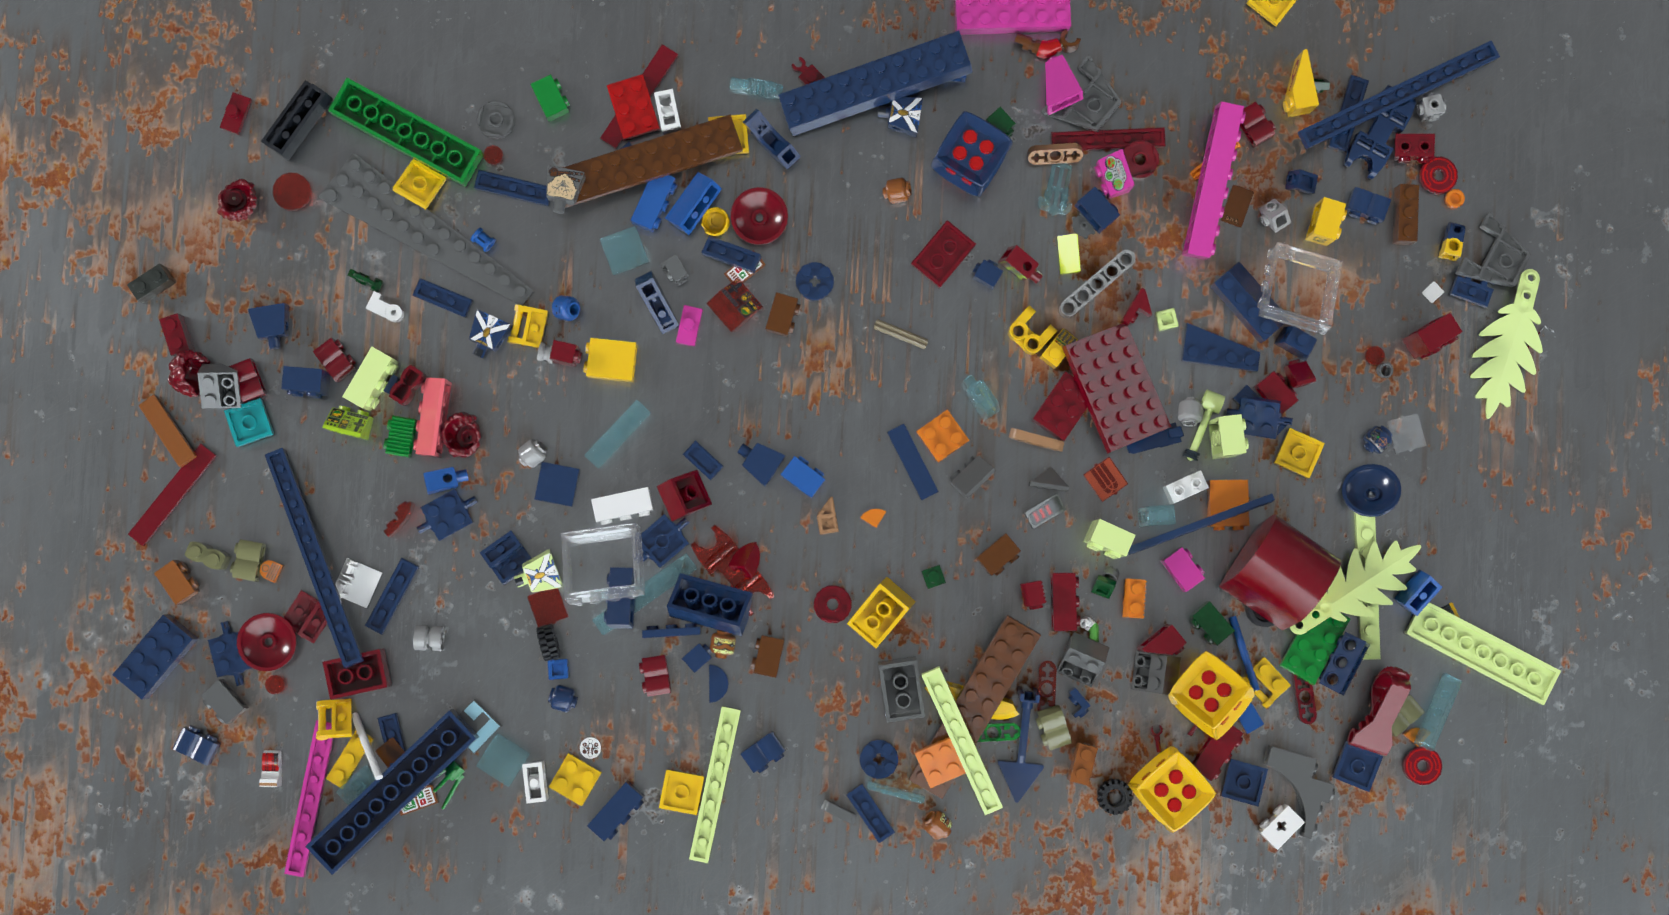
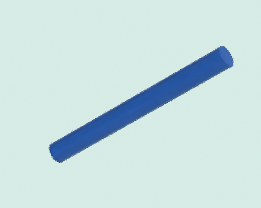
(1244, 653)

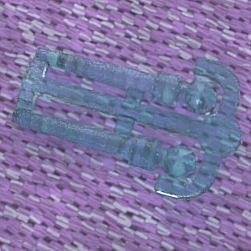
(1054, 210)

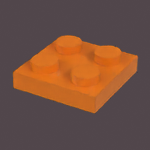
(942, 436)
(939, 762)

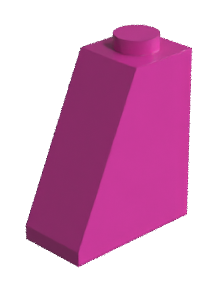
(1061, 85)

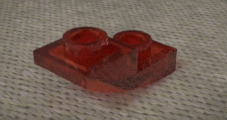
(403, 513)

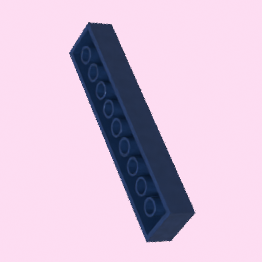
(875, 83)
(393, 792)

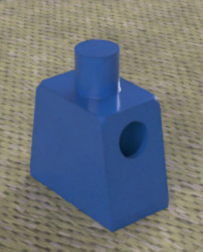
(435, 483)

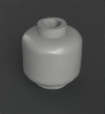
(1190, 411)
(532, 453)

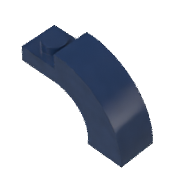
(771, 140)

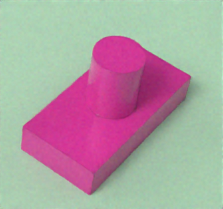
(689, 325)

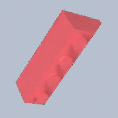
(433, 415)

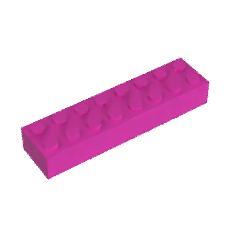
(1213, 180)

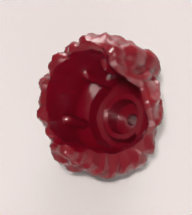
(244, 202)
(184, 371)
(457, 434)

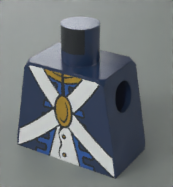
(903, 115)
(488, 333)

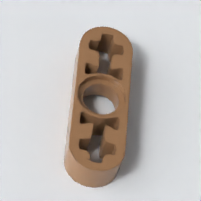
(1068, 147)
(1036, 439)

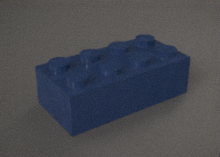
(155, 656)

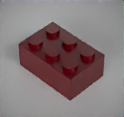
(1433, 336)
(1061, 408)
(358, 678)

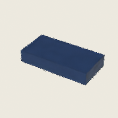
(703, 460)

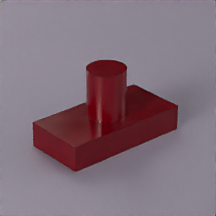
(236, 113)

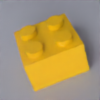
(1326, 221)

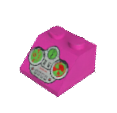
(1114, 174)

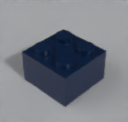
(306, 381)

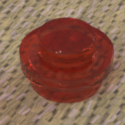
(493, 154)
(1374, 355)
(275, 684)

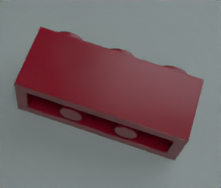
(1064, 601)
(1216, 753)

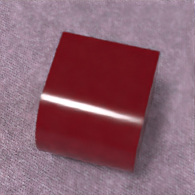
(1281, 573)

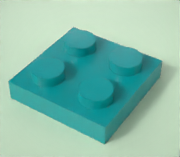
(249, 422)

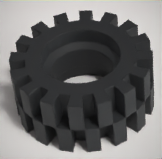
(548, 642)
(1123, 805)

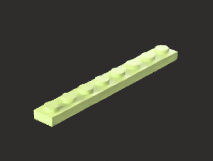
(1367, 626)
(962, 740)
(715, 784)

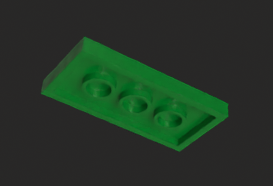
(1312, 649)

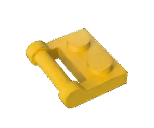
(534, 326)
(1271, 679)
(340, 718)

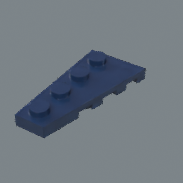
(1213, 350)

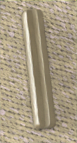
(901, 334)

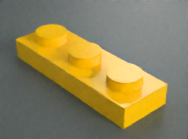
(348, 761)

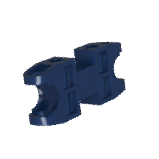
(1373, 145)

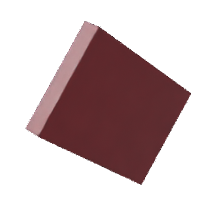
(943, 254)

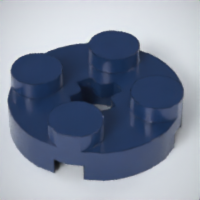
(822, 289)
(886, 767)

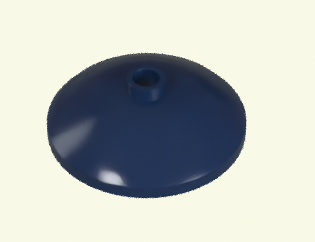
(1368, 481)

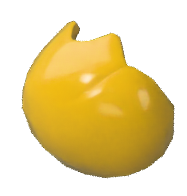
(715, 221)

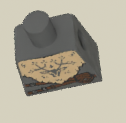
(563, 187)

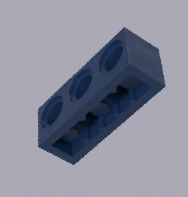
(1354, 659)

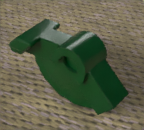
(364, 279)

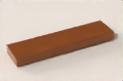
(167, 430)

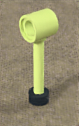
(1211, 403)

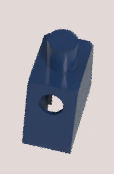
(271, 323)
(1297, 342)
(761, 461)

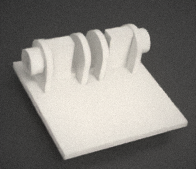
(357, 582)

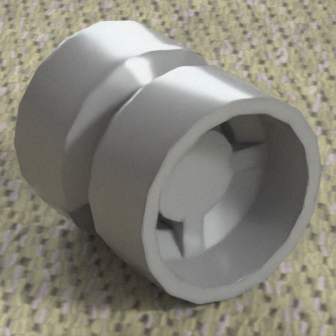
(429, 638)

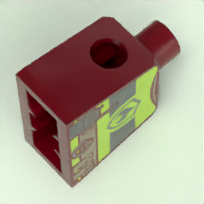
(1013, 261)

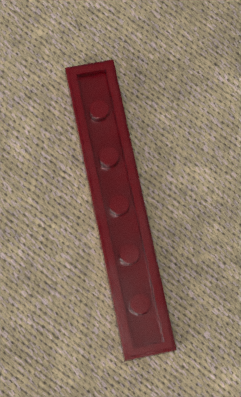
(653, 76)
(1110, 139)
(171, 495)

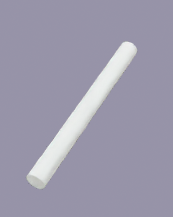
(366, 746)

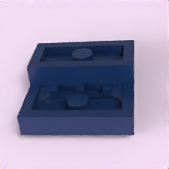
(506, 557)

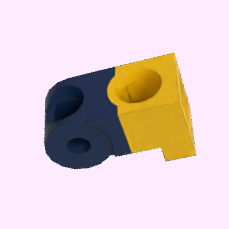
(1452, 242)

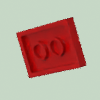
(633, 107)

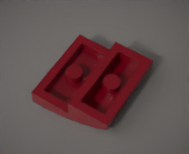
(306, 616)

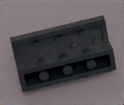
(297, 120)

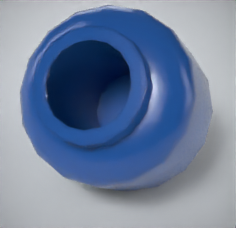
(565, 308)

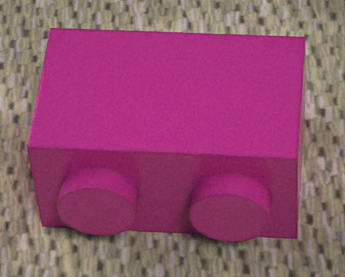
(1183, 569)

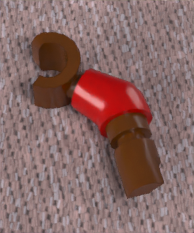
(1047, 48)

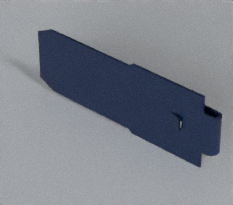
(1161, 439)

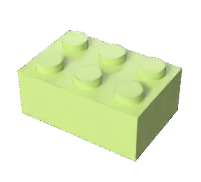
(371, 379)
(1227, 436)
(1108, 538)

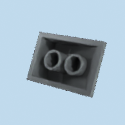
(901, 689)

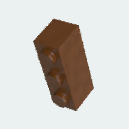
(1405, 214)

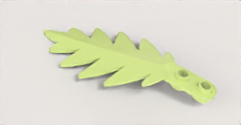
(1510, 347)
(1362, 584)

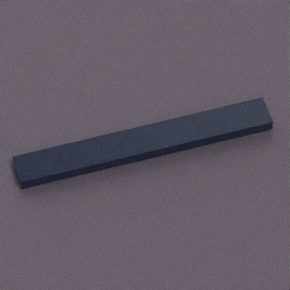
(1201, 524)

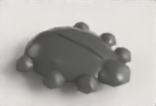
(1082, 226)

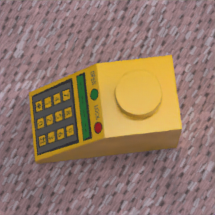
(1054, 353)

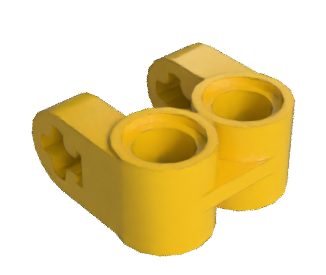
(1028, 334)

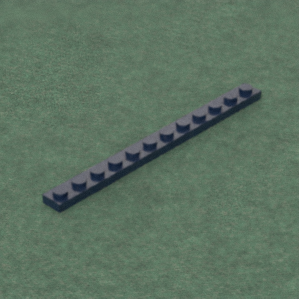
(1398, 94)
(314, 558)

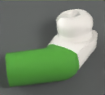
(1091, 626)

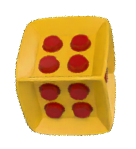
(1211, 695)
(1172, 789)

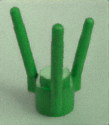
(452, 772)

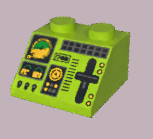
(349, 423)

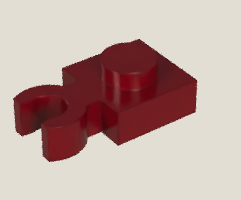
(808, 74)

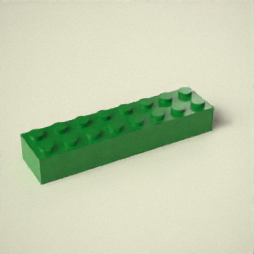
(406, 132)

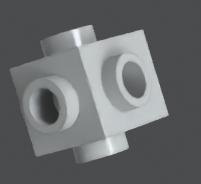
(1425, 109)
(1275, 215)

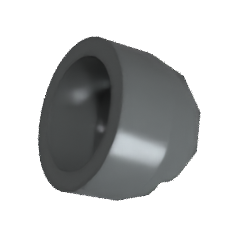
(1387, 370)
(1111, 573)

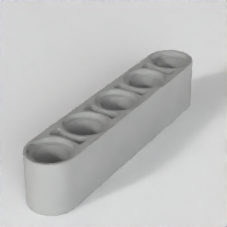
(1103, 277)

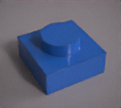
(558, 669)

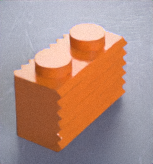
(1134, 598)

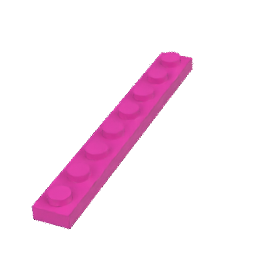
(309, 804)

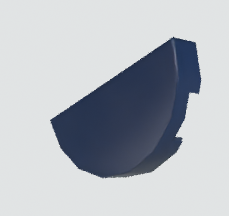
(717, 683)

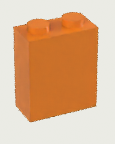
(1224, 496)

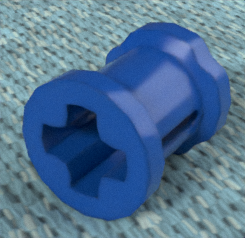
(483, 239)

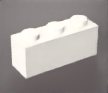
(622, 505)

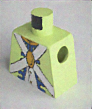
(539, 573)

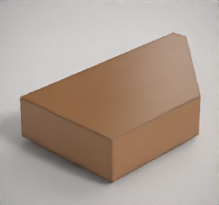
(827, 518)

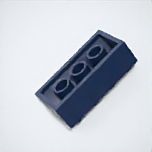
(1241, 295)
(710, 604)

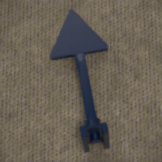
(1020, 774)

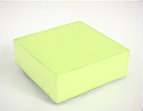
(1166, 319)

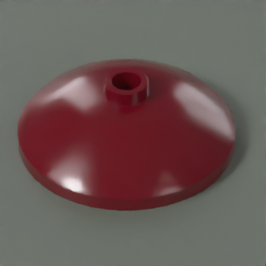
(754, 203)
(253, 645)

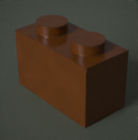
(782, 315)
(999, 554)
(768, 656)

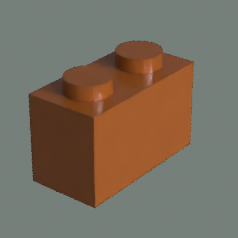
(177, 581)
(1082, 763)

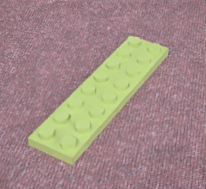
(1483, 652)

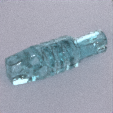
(757, 87)

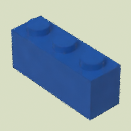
(653, 202)
(693, 203)

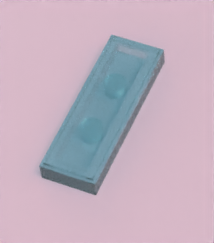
(896, 792)

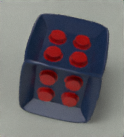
(971, 153)

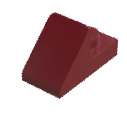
(1139, 304)

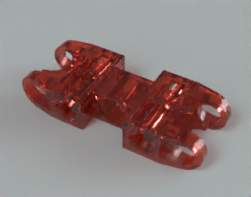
(736, 577)

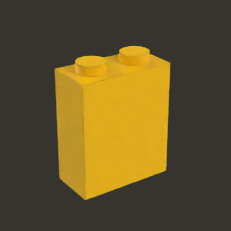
(610, 359)

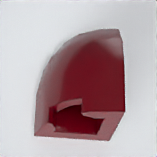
(746, 559)

